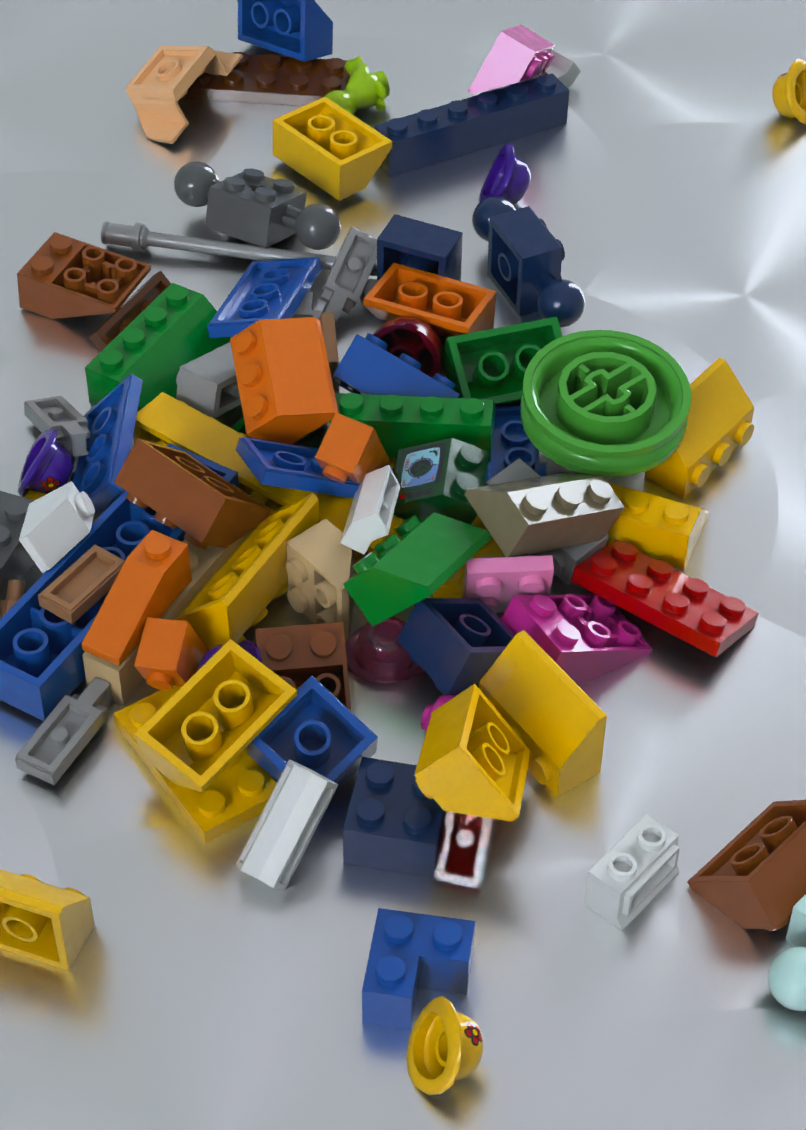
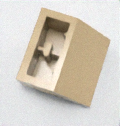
(316, 575)

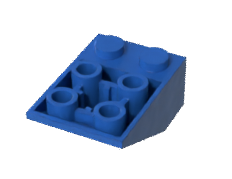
(374, 371)

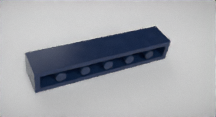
(474, 123)

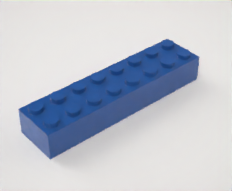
(44, 652)

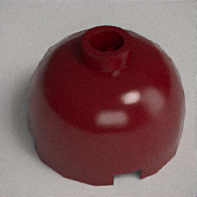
(414, 339)

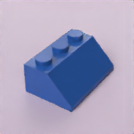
(286, 27)

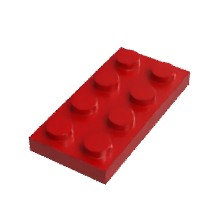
(665, 597)

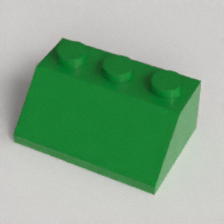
(495, 360)
(412, 564)

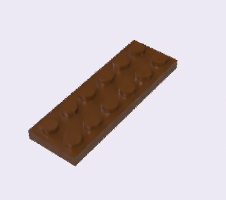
(273, 81)

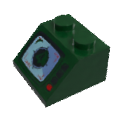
(436, 478)

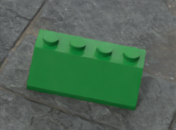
(155, 346)
(421, 420)

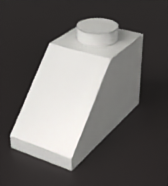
(56, 525)

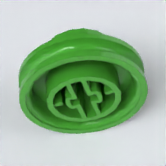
(605, 403)

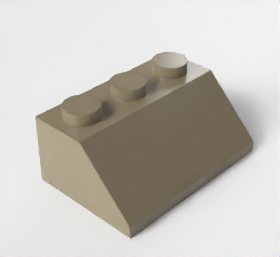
(546, 512)

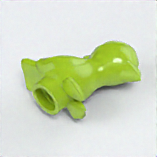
(362, 89)

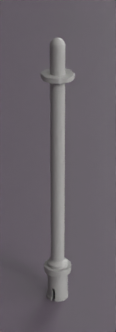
(140, 238)

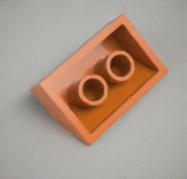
(441, 302)
(283, 378)

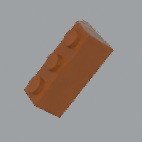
(188, 495)
(760, 870)

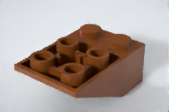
(77, 279)
(305, 652)

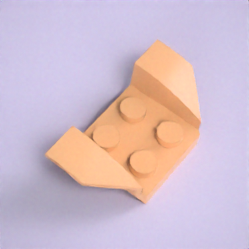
(167, 80)

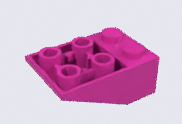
(578, 632)

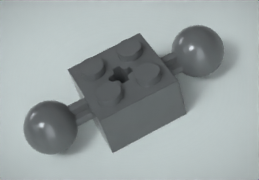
(256, 207)

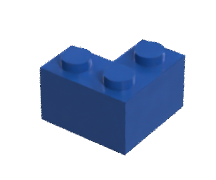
(414, 954)

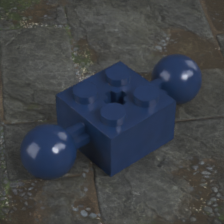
(526, 261)

